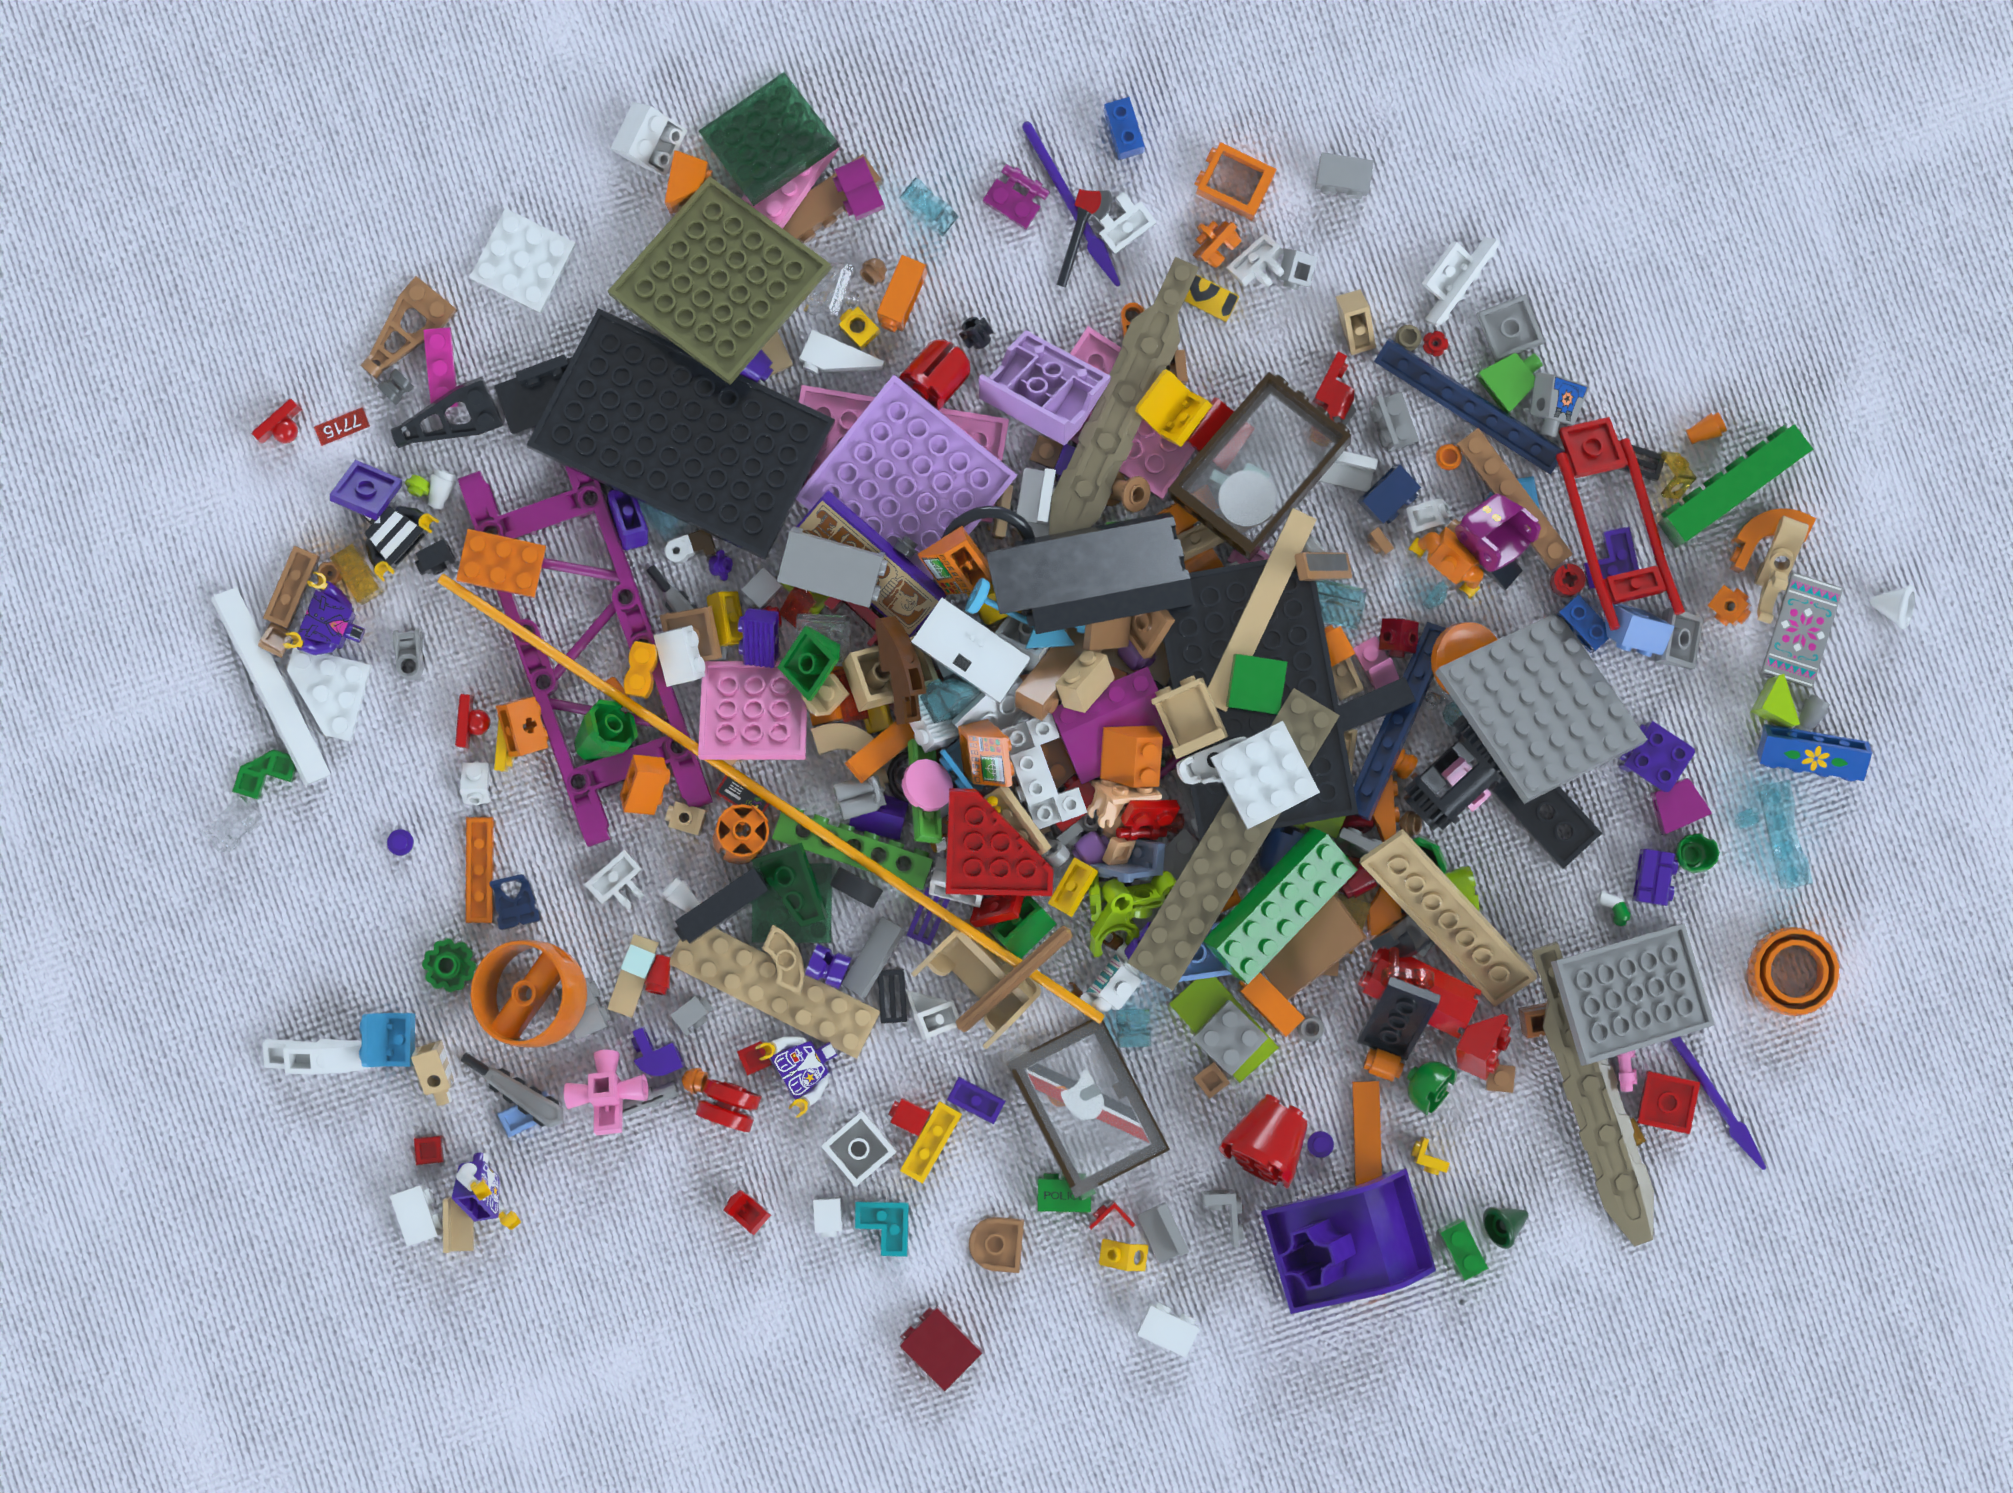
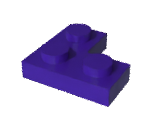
(1620, 555)

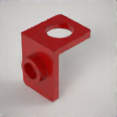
(1103, 1211)

